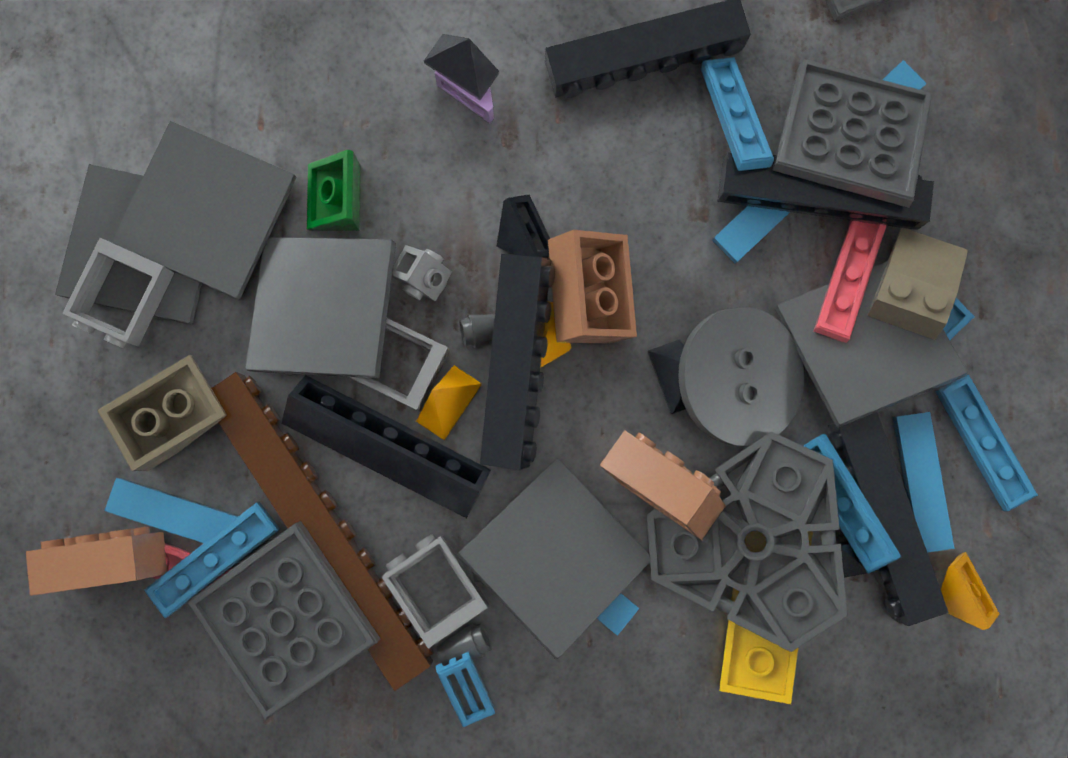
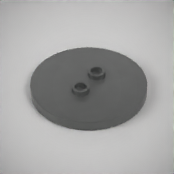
(741, 376)

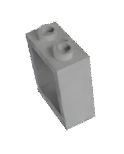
(92, 280)
(427, 375)
(454, 620)

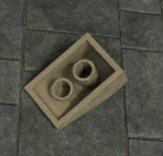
(919, 284)
(162, 415)

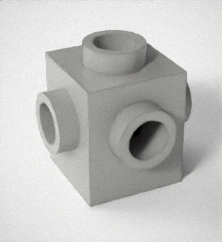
(421, 273)

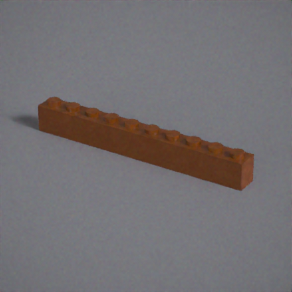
(298, 498)

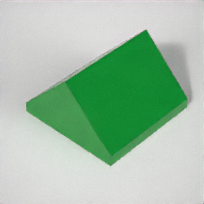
(334, 193)

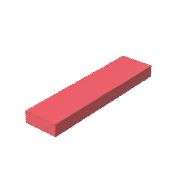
(849, 280)

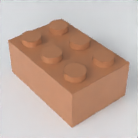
(592, 287)
(664, 483)
(96, 560)

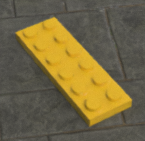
(753, 663)

